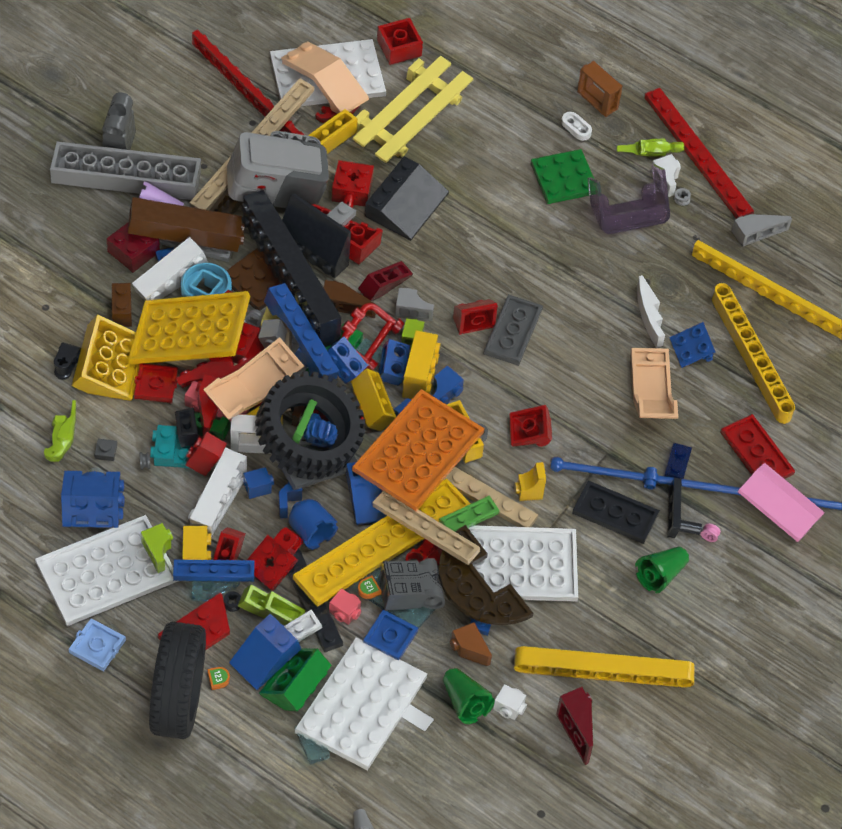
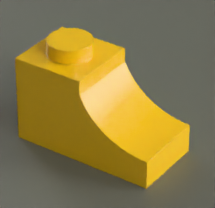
(531, 484)

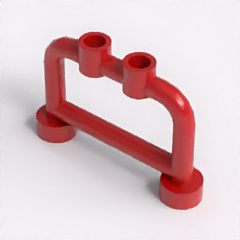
(391, 325)

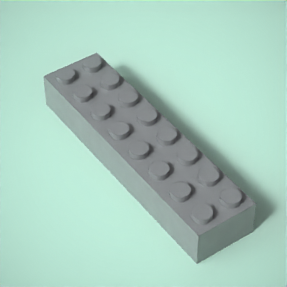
(124, 170)

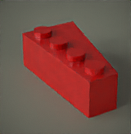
(363, 238)

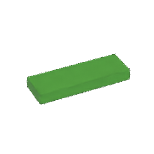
(304, 421)
(471, 514)

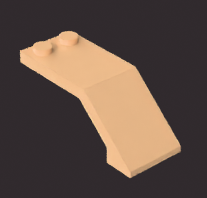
(328, 74)
(254, 380)
(652, 383)

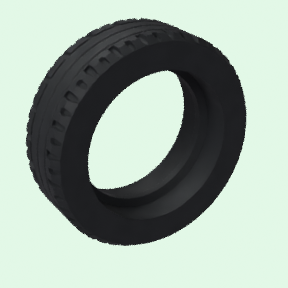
(177, 680)

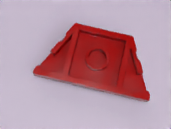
(211, 617)

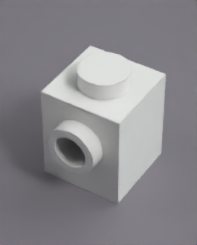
(510, 702)

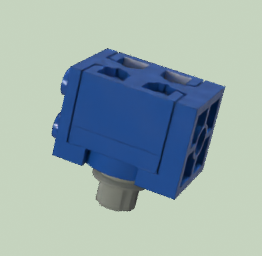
(92, 499)

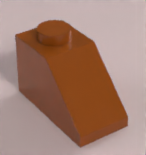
(470, 644)

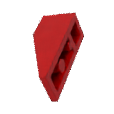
(206, 406)

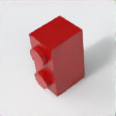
(205, 453)

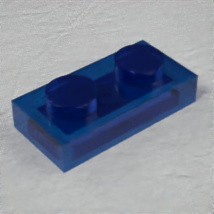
(678, 461)

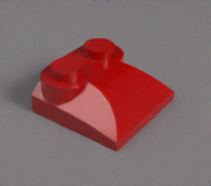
(531, 426)

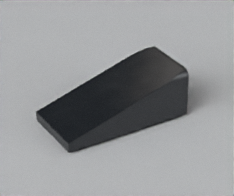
(186, 426)

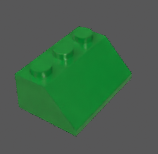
(296, 679)

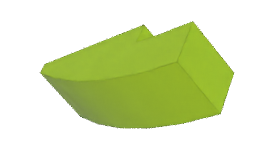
(263, 604)

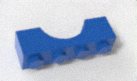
(446, 386)

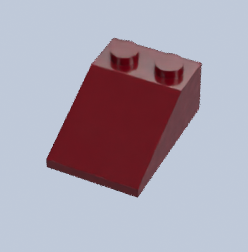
(576, 718)

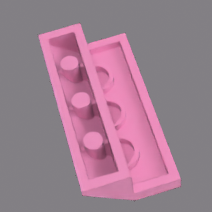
(781, 502)

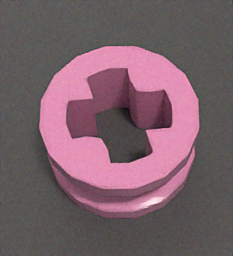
(710, 532)

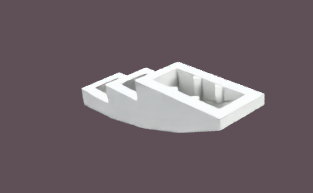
(649, 307)

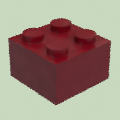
(131, 249)

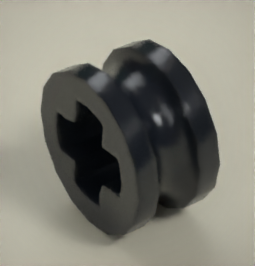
(232, 595)

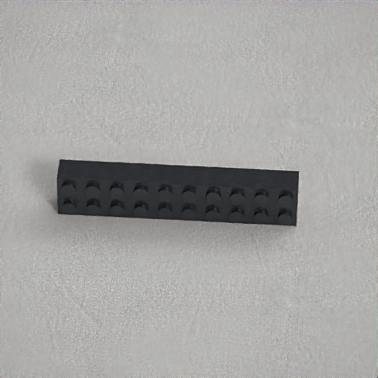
(290, 265)

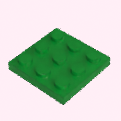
(562, 176)

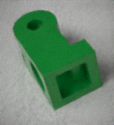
(219, 427)

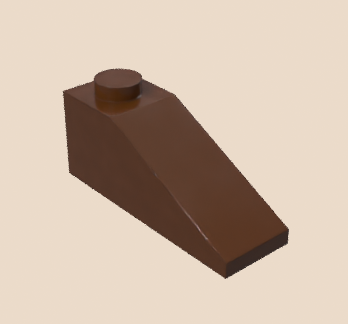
(345, 298)

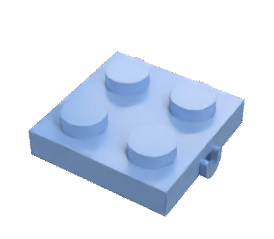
(97, 644)

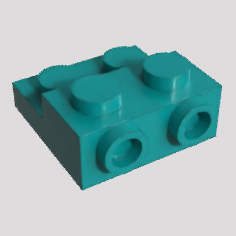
(167, 448)

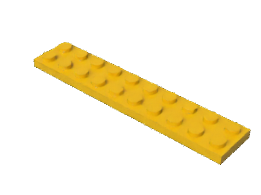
(371, 547)

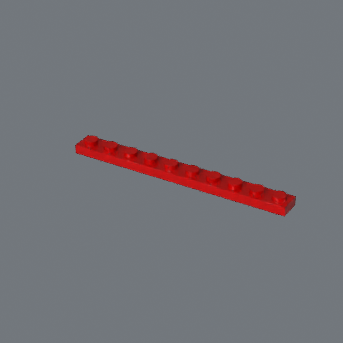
(237, 79)
(698, 153)

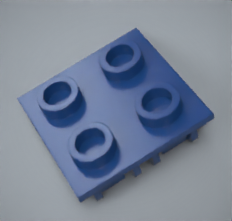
(693, 345)

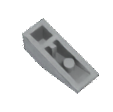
(758, 227)

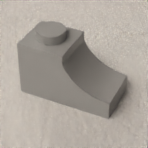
(412, 306)

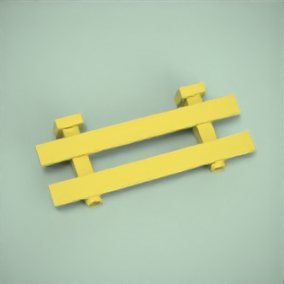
(420, 80)

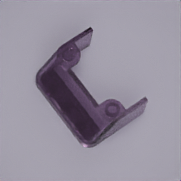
(635, 214)

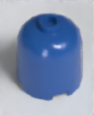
(312, 523)

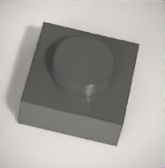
(105, 449)

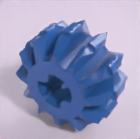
(320, 433)

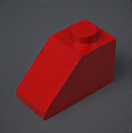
(229, 544)

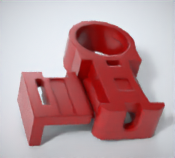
(425, 551)

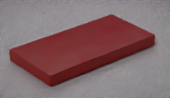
(755, 446)

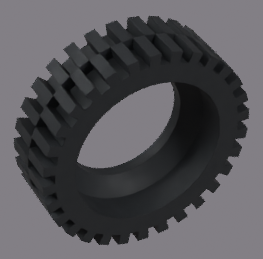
(332, 403)

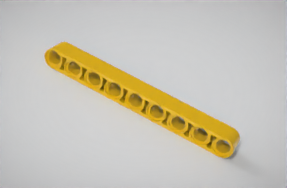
(753, 353)
(604, 666)

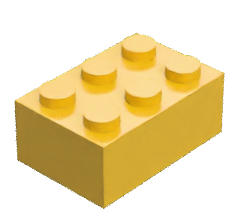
(421, 364)

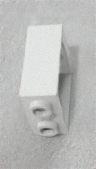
(245, 442)

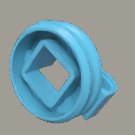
(214, 278)

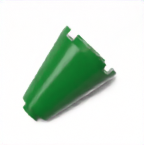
(660, 568)
(467, 696)

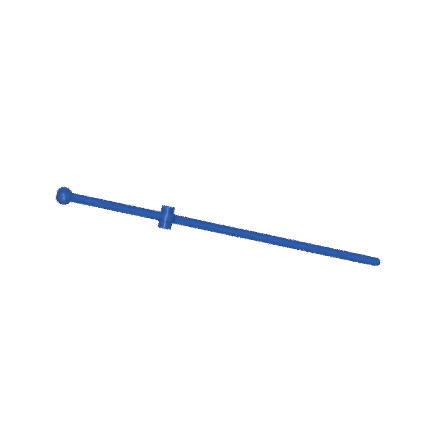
(651, 478)

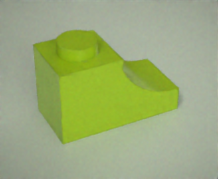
(156, 543)

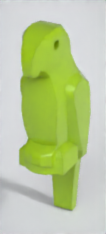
(652, 147)
(62, 435)

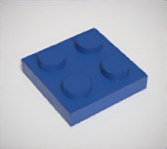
(391, 635)

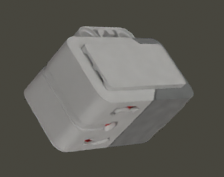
(279, 166)

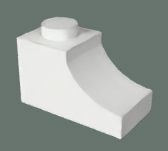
(672, 170)

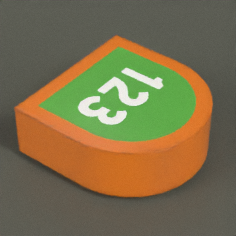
(369, 588)
(218, 677)

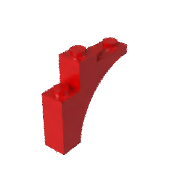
(217, 367)

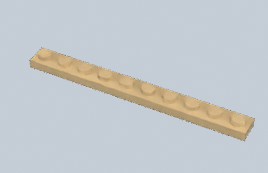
(272, 122)

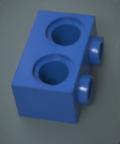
(346, 359)
(391, 361)

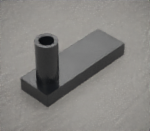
(675, 523)

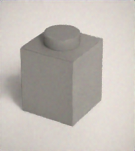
(271, 331)

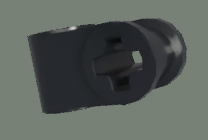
(66, 360)

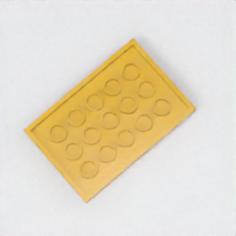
(189, 328)

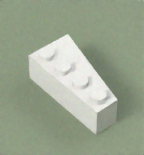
(167, 273)
(219, 491)

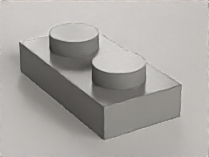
(342, 213)

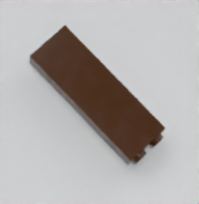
(180, 222)

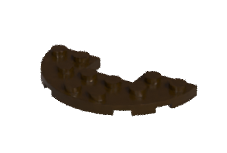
(473, 595)

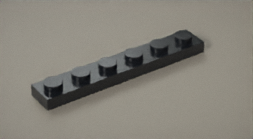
(328, 635)

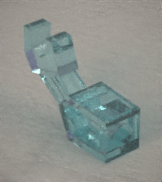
(222, 586)

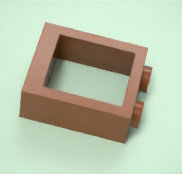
(605, 102)

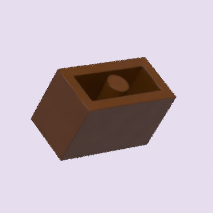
(122, 304)

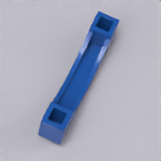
(283, 304)

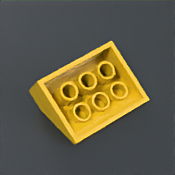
(104, 361)

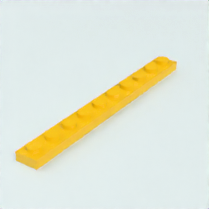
(768, 288)

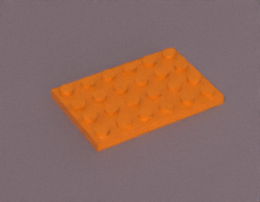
(418, 450)

